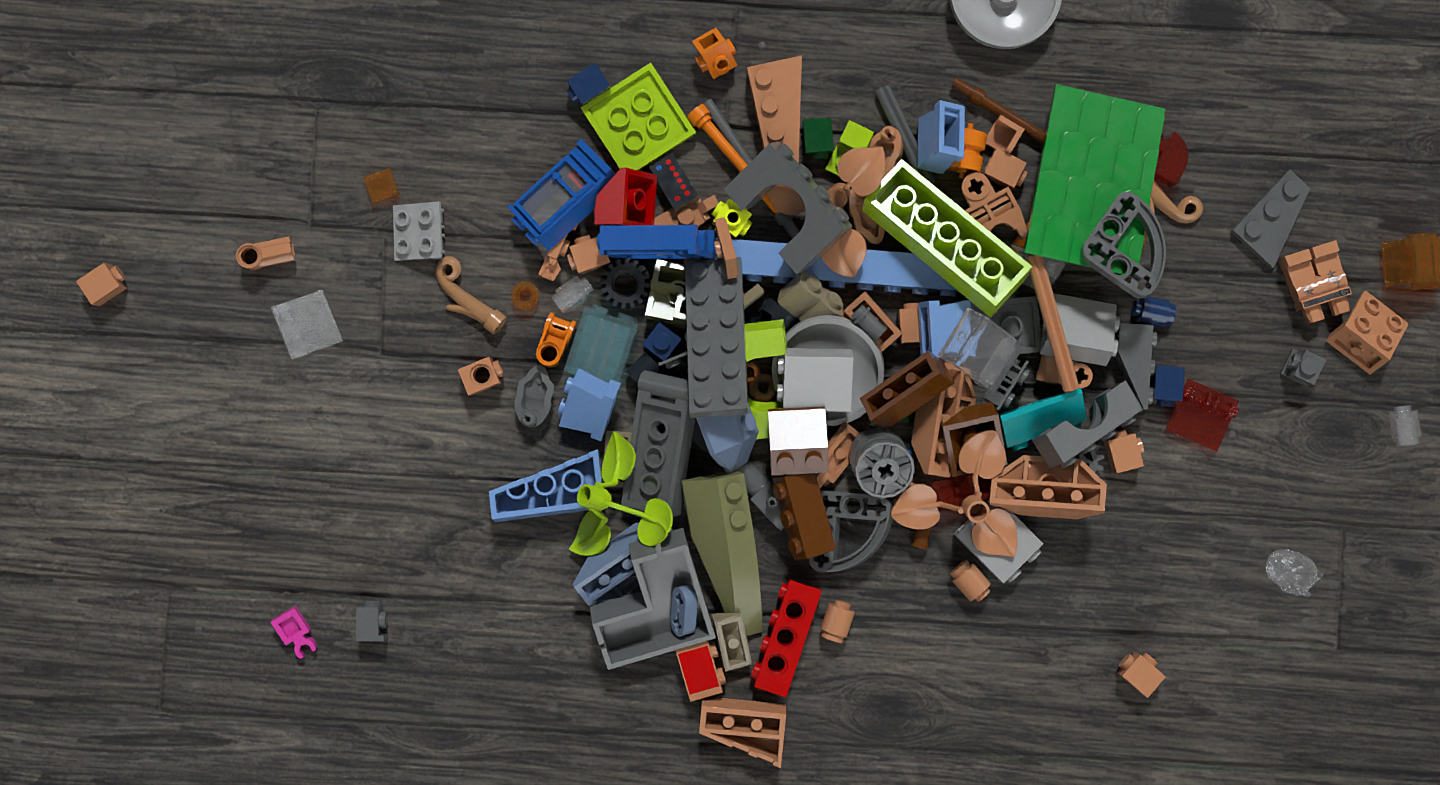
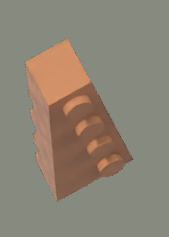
(777, 101)

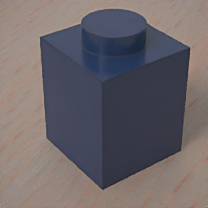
(587, 85)
(662, 342)
(1167, 384)

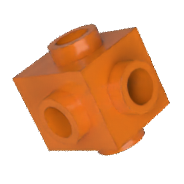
(714, 53)

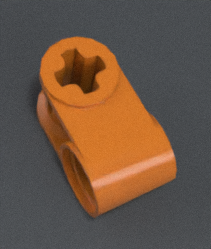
(555, 338)

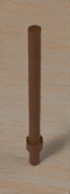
(978, 97)

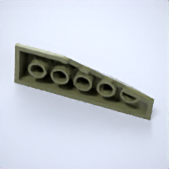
(726, 543)

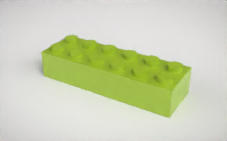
(946, 238)

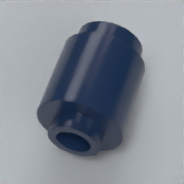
(1154, 311)

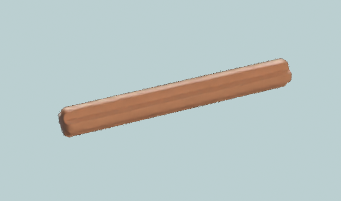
(1053, 323)

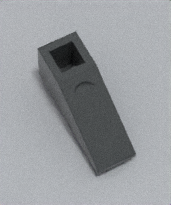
(1134, 359)

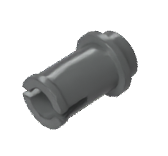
(868, 322)

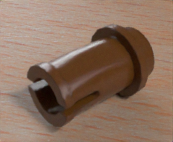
(755, 378)
(921, 538)

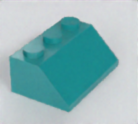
(1036, 417)

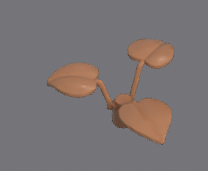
(862, 171)
(994, 528)

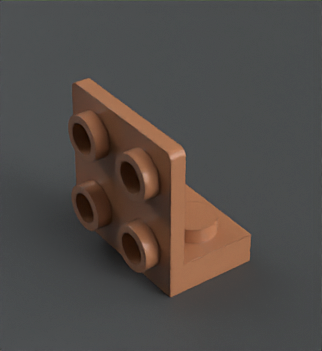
(1369, 333)

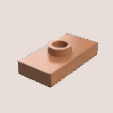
(724, 248)

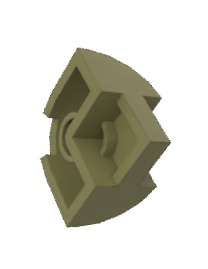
(668, 295)

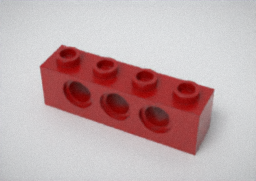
(780, 680)

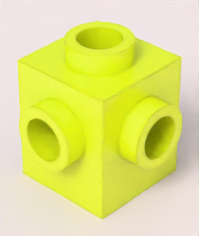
(742, 224)

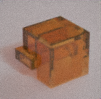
(1413, 262)

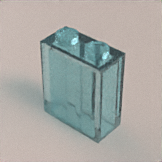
(602, 344)

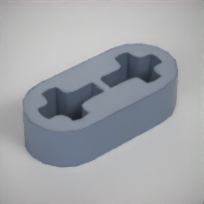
(684, 610)

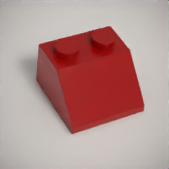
(627, 199)

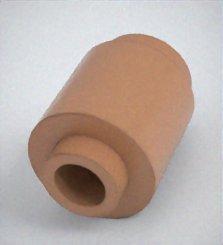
(970, 581)
(837, 621)

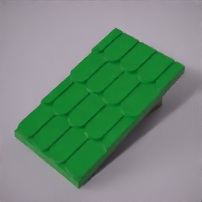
(1088, 158)

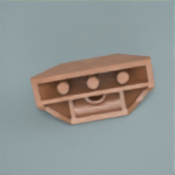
(928, 432)
(1035, 490)

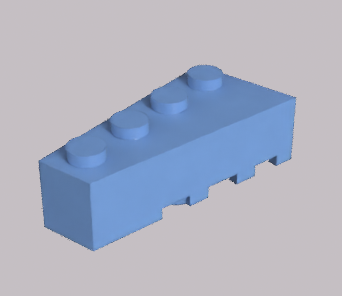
(546, 492)

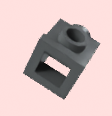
(1303, 367)
(371, 621)

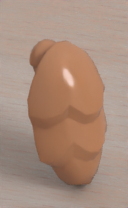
(892, 142)
(863, 223)

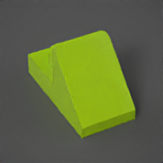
(853, 137)

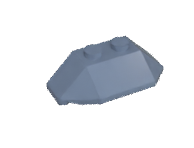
(729, 438)
(610, 572)

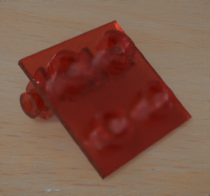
(1202, 415)

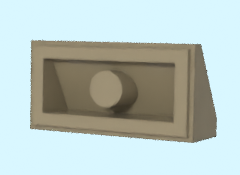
(731, 640)

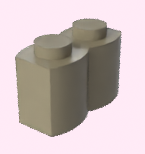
(807, 298)

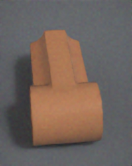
(268, 252)

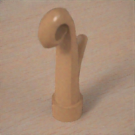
(1162, 201)
(468, 305)

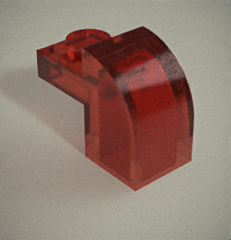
(1171, 159)
(955, 489)

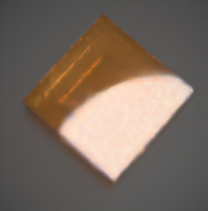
(381, 185)

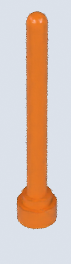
(701, 118)

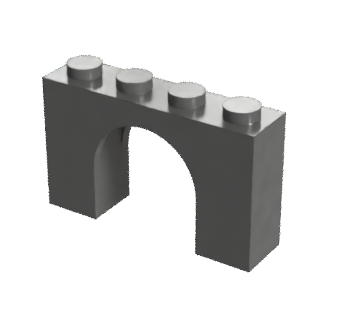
(823, 220)

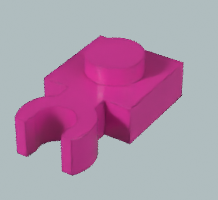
(293, 627)

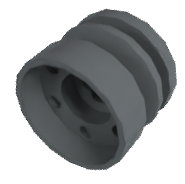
(875, 449)

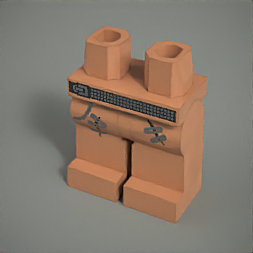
(1316, 278)

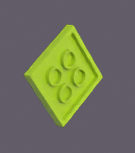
(638, 119)

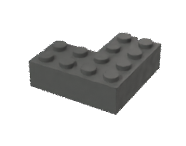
(641, 622)

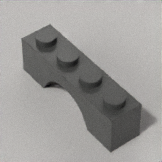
(1110, 409)

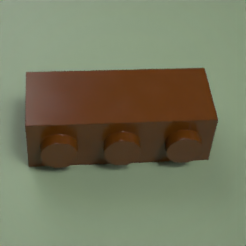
(907, 390)
(803, 515)

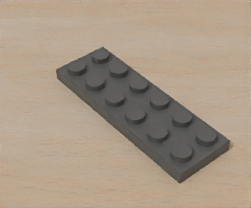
(715, 340)

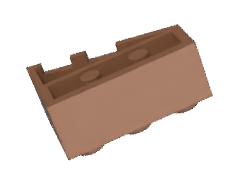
(746, 725)

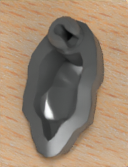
(534, 397)

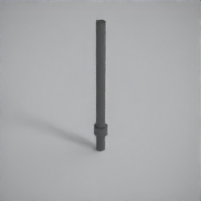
(727, 132)

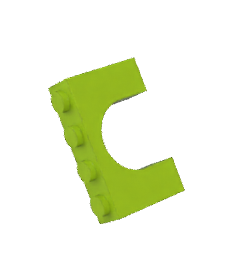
(764, 340)

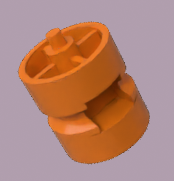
(973, 144)

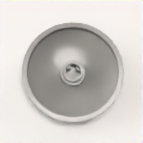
(1005, 22)
(839, 333)

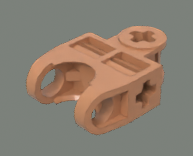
(1008, 214)

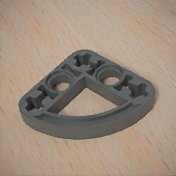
(1106, 245)
(874, 542)

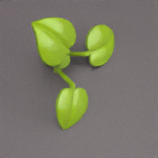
(593, 532)

